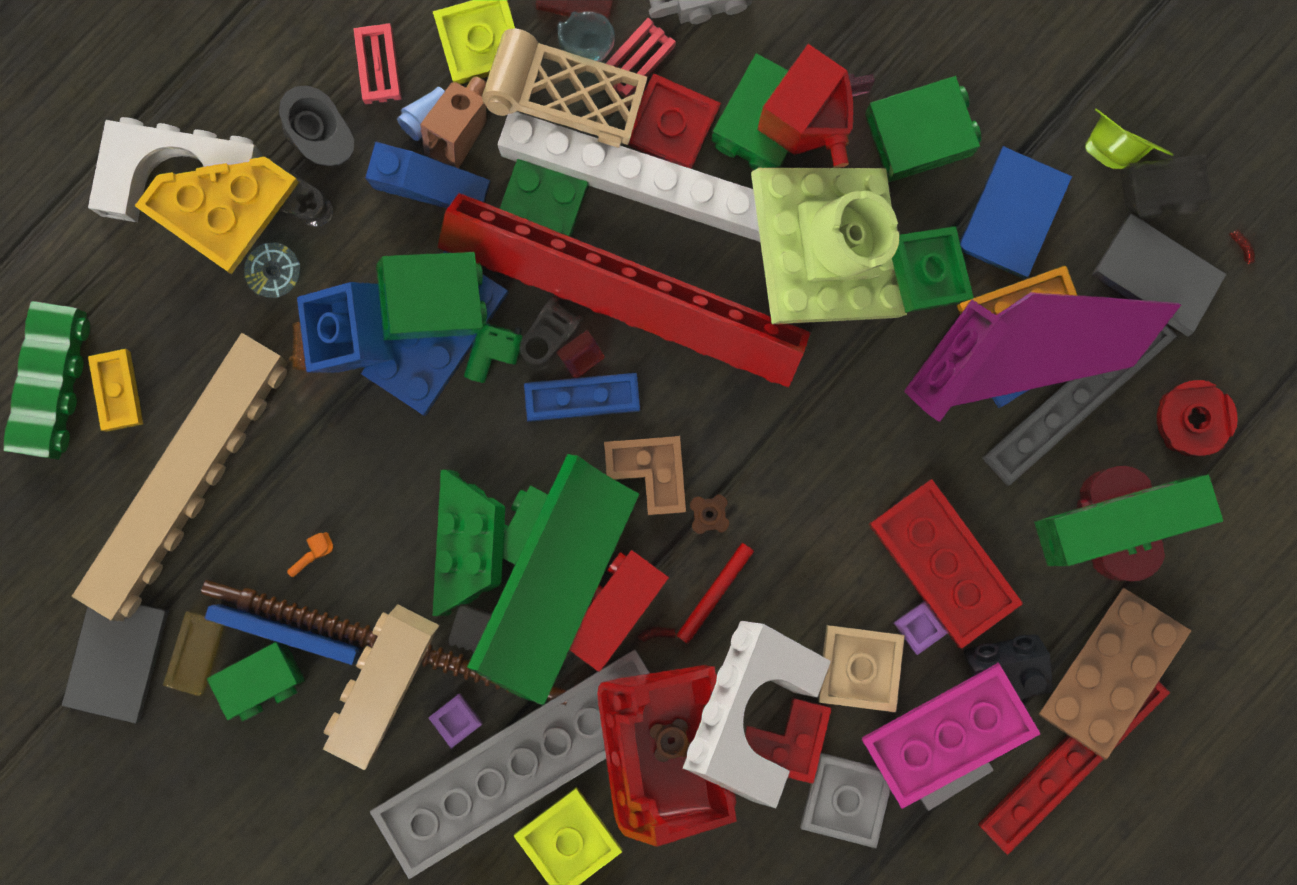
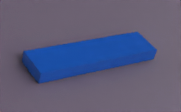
(284, 633)

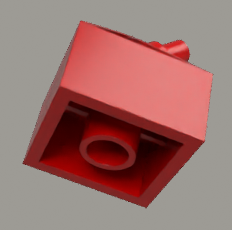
(811, 107)

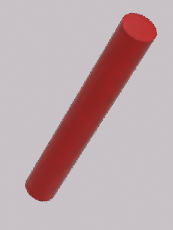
(715, 593)

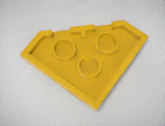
(219, 206)

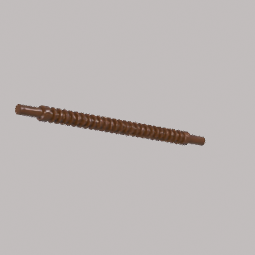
(250, 600)

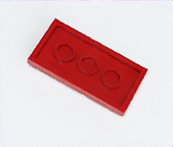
(945, 563)

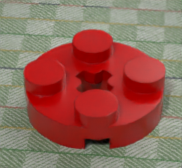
(1210, 401)

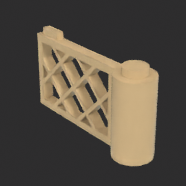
(514, 79)

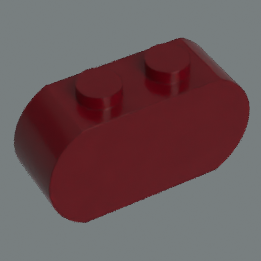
(1112, 484)

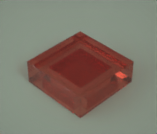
(580, 354)

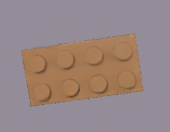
(1114, 673)

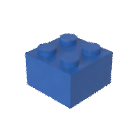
(343, 328)

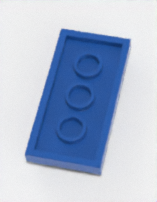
(427, 364)

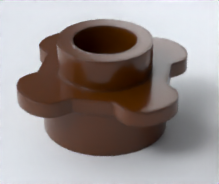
(702, 522)
(661, 734)

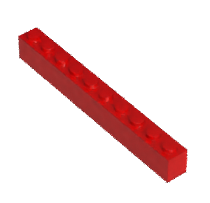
(623, 290)

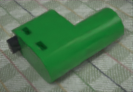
(490, 344)

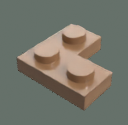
(656, 461)

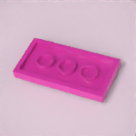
(950, 735)

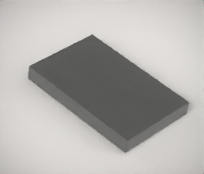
(1156, 268)
(115, 663)

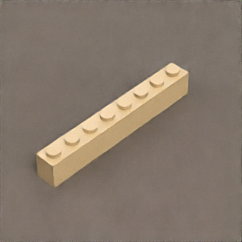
(181, 479)

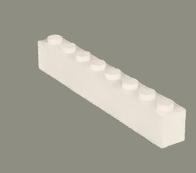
(631, 174)

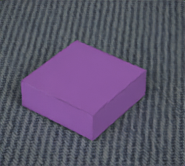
(920, 627)
(455, 720)

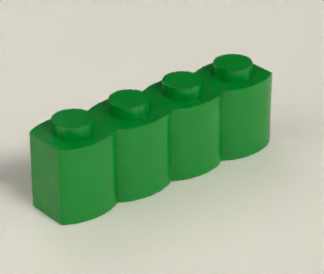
(45, 380)

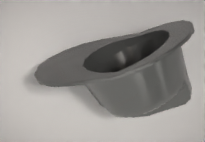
(315, 126)

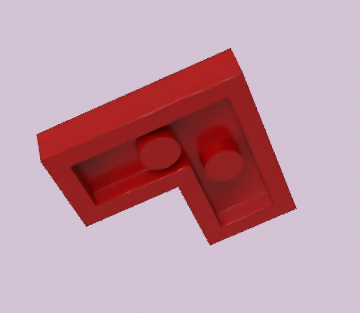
(801, 743)

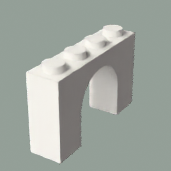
(132, 152)
(720, 745)

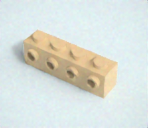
(380, 687)

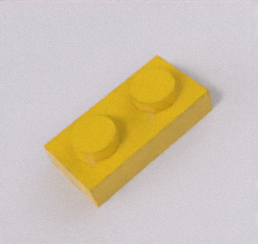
(115, 390)

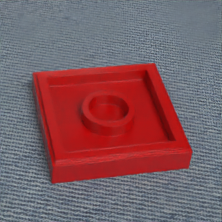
(672, 122)

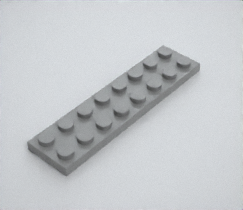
(500, 774)

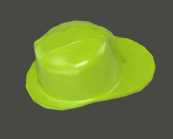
(1117, 146)

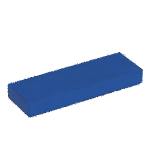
(582, 397)

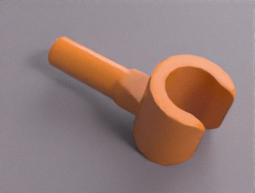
(320, 546)

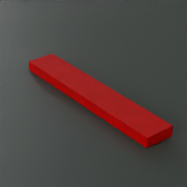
(1051, 784)

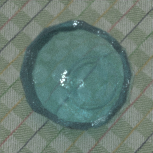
(587, 35)

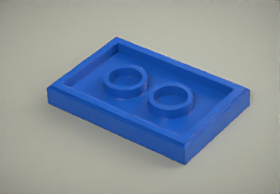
(1014, 213)

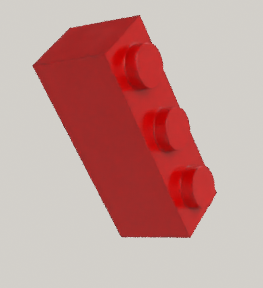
(616, 608)

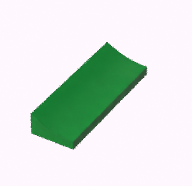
(553, 581)

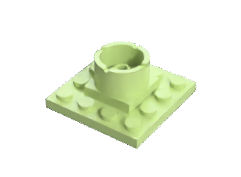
(827, 244)

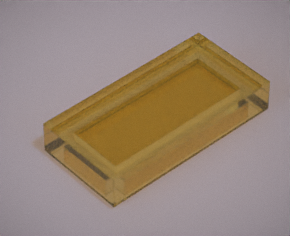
(193, 654)

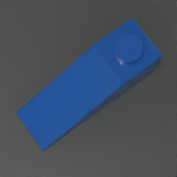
(421, 177)

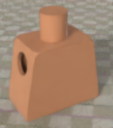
(454, 123)

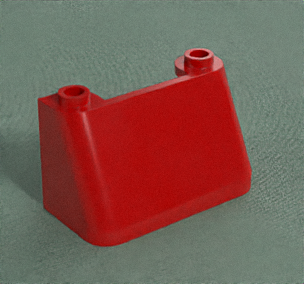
(652, 797)

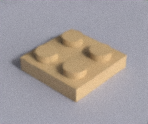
(862, 668)

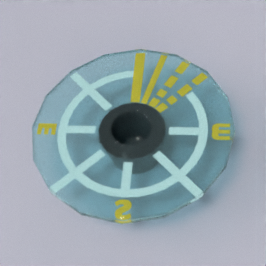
(271, 270)

